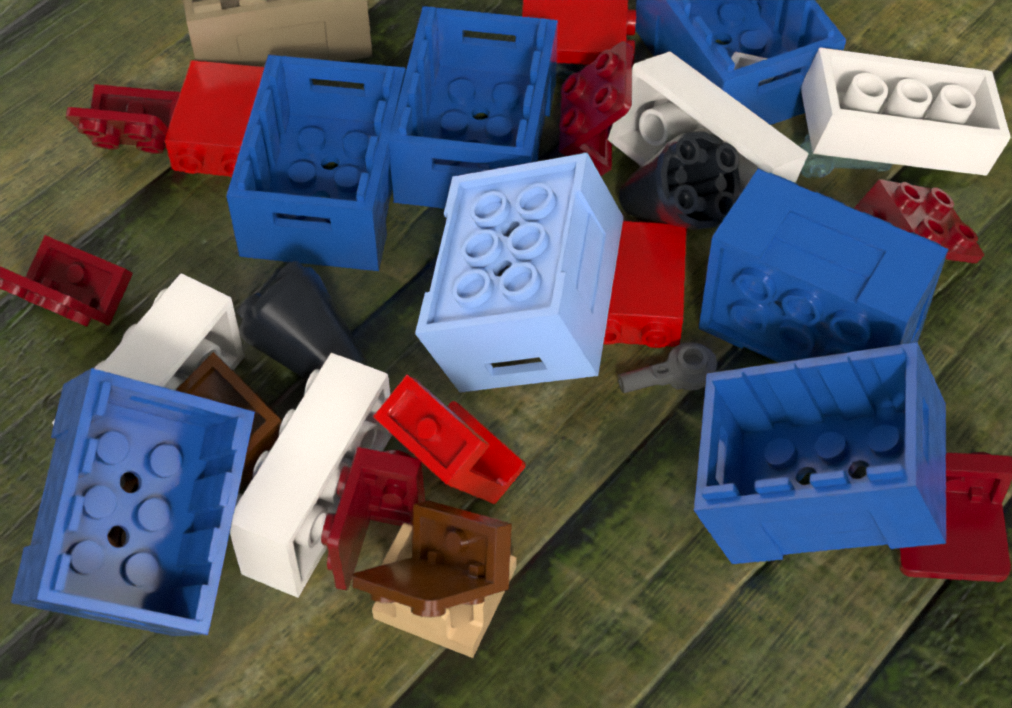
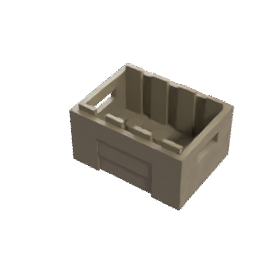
(253, 29)

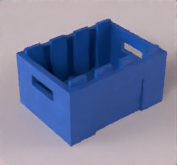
(771, 29)
(453, 81)
(282, 157)
(814, 276)
(828, 419)
(175, 523)

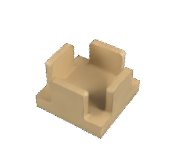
(458, 628)

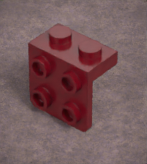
(593, 103)
(126, 117)
(925, 213)
(70, 283)
(373, 488)
(974, 523)

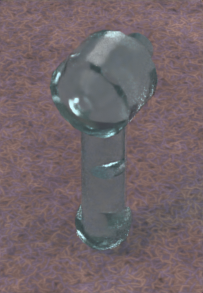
(821, 165)

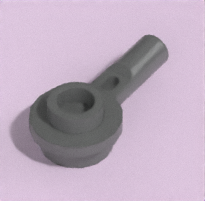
(684, 369)

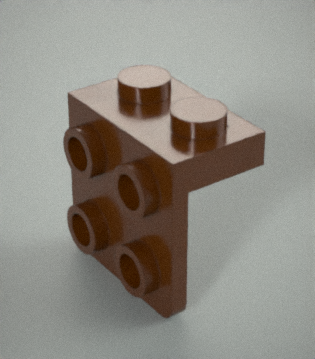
(453, 562)

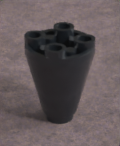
(685, 183)
(297, 322)

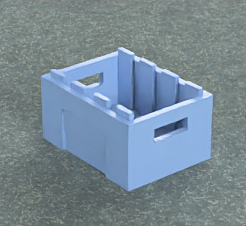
(553, 301)

